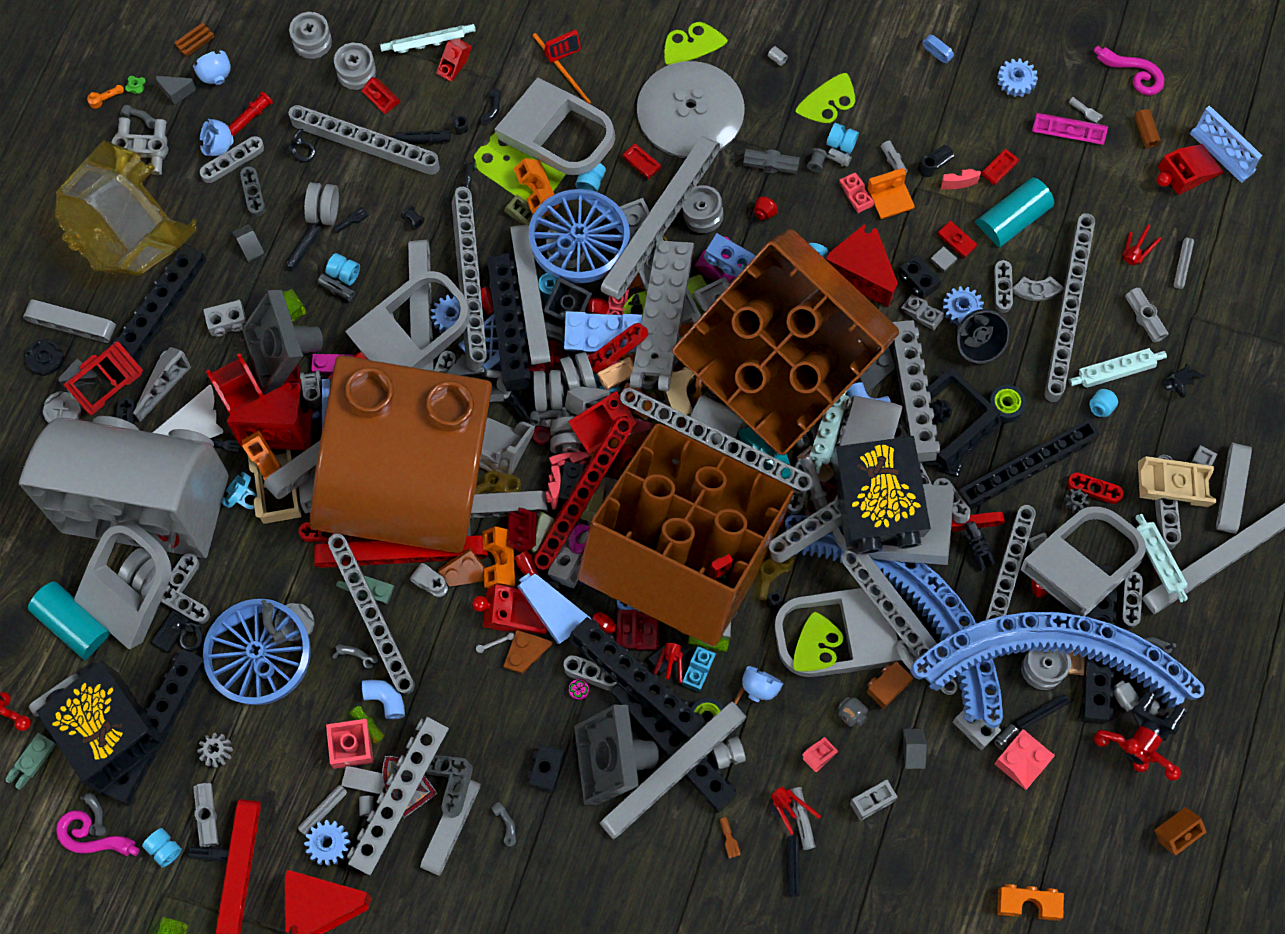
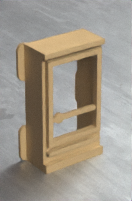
(259, 501)

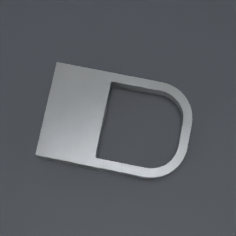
(538, 116)
(385, 341)
(934, 544)
(1070, 574)
(112, 599)
(868, 633)

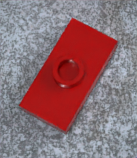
(641, 161)
(1000, 167)
(957, 239)
(720, 567)

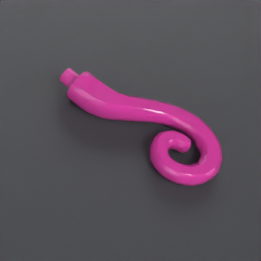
(1113, 60)
(118, 843)

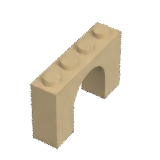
(677, 395)

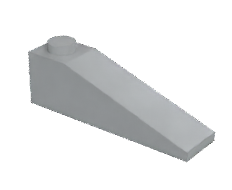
(166, 374)

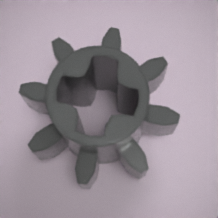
(1075, 505)

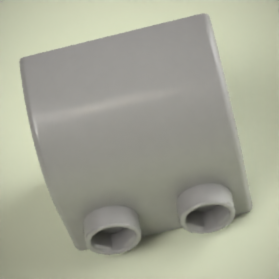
(114, 473)

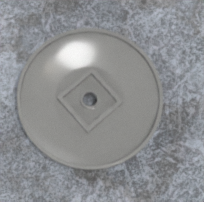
(676, 127)

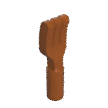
(696, 395)
(730, 844)

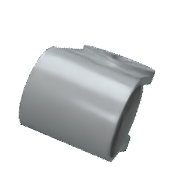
(311, 386)
(427, 578)

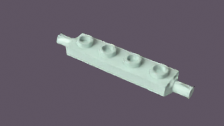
(420, 41)
(1117, 368)
(828, 433)
(1162, 558)

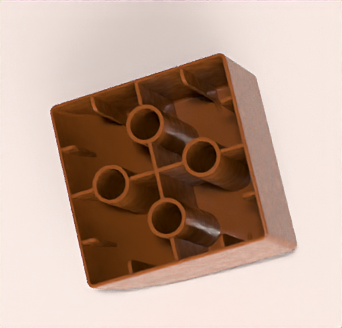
(785, 340)
(399, 454)
(671, 522)

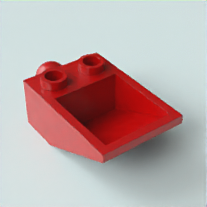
(1187, 168)
(595, 421)
(508, 611)

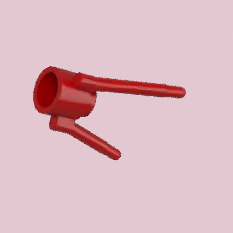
(1133, 255)
(671, 654)
(782, 799)

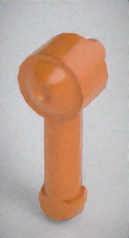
(95, 99)

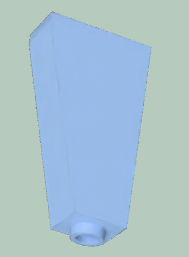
(552, 608)

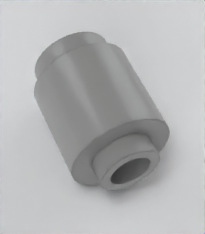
(1125, 695)

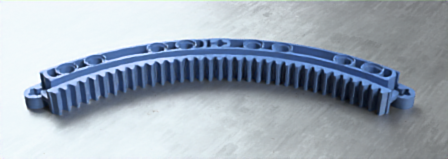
(914, 583)
(1120, 648)

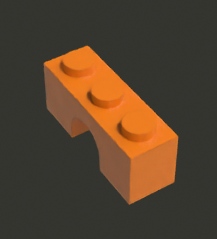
(533, 175)
(261, 454)
(503, 571)
(1049, 902)

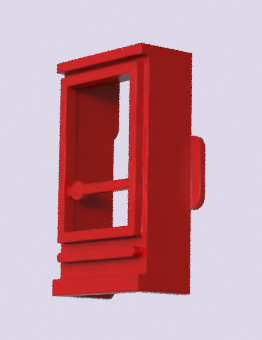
(121, 360)

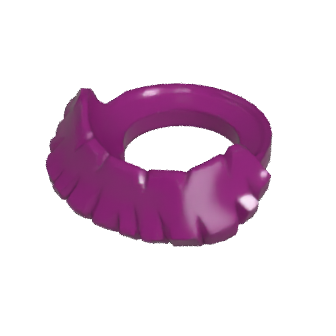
(574, 546)

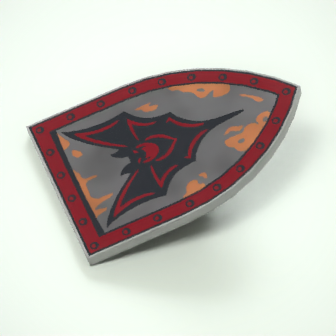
(422, 794)

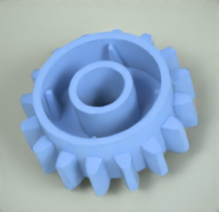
(1009, 75)
(957, 298)
(443, 310)
(331, 853)

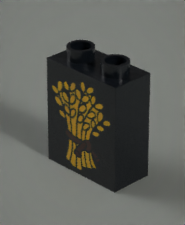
(880, 494)
(99, 726)

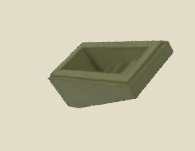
(517, 200)
(594, 503)
(543, 525)

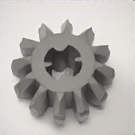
(215, 757)

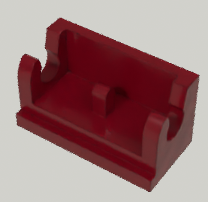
(521, 530)

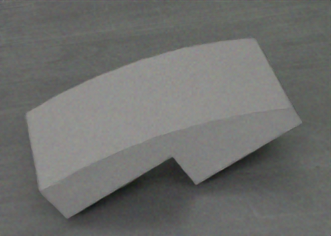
(921, 312)
(363, 780)

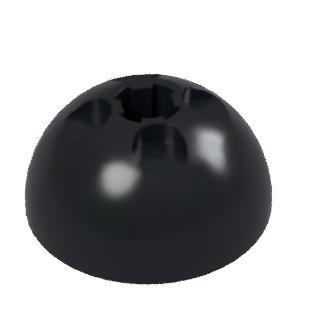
(990, 339)

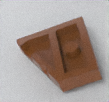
(463, 569)
(525, 651)

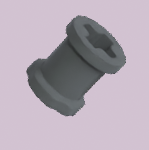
(817, 159)

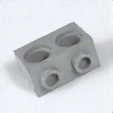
(225, 313)
(973, 730)
(873, 800)

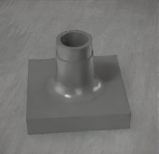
(275, 342)
(610, 755)

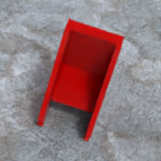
(865, 265)
(235, 384)
(276, 418)
(320, 905)

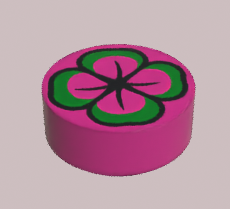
(578, 689)

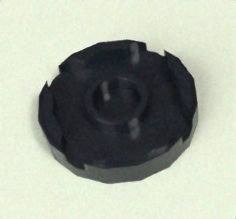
(44, 357)

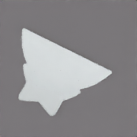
(195, 416)

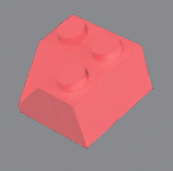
(349, 743)
(1024, 759)

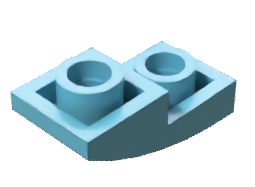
(698, 669)

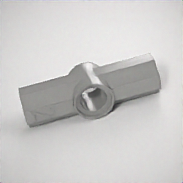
(1151, 324)
(204, 802)

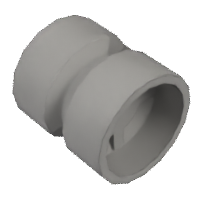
(729, 752)

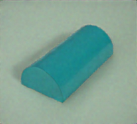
(1016, 211)
(67, 619)

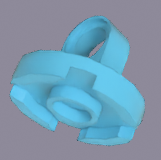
(238, 491)

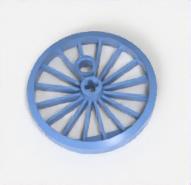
(589, 237)
(237, 614)

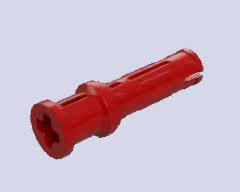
(254, 108)

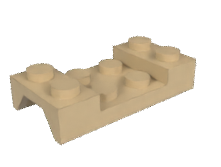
(1175, 481)

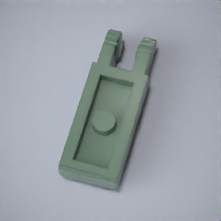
(380, 590)
(31, 760)

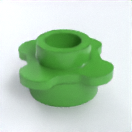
(135, 89)

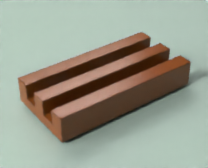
(192, 38)

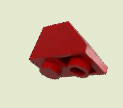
(453, 58)

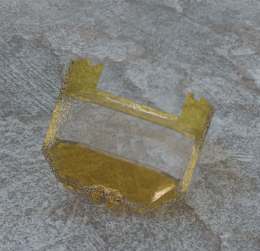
(114, 215)

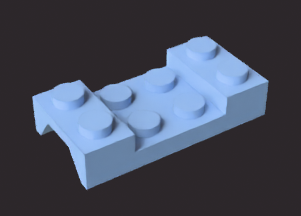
(593, 331)

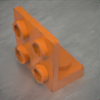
(890, 193)

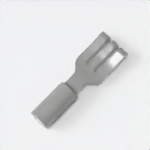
(1090, 114)

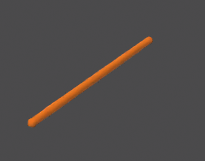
(565, 73)

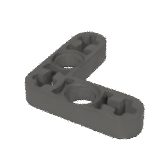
(455, 776)

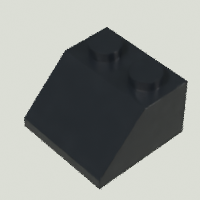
(565, 298)

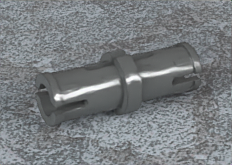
(346, 293)

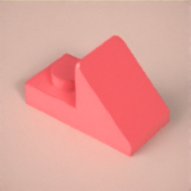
(819, 754)

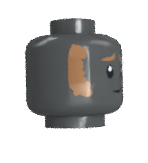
(853, 712)

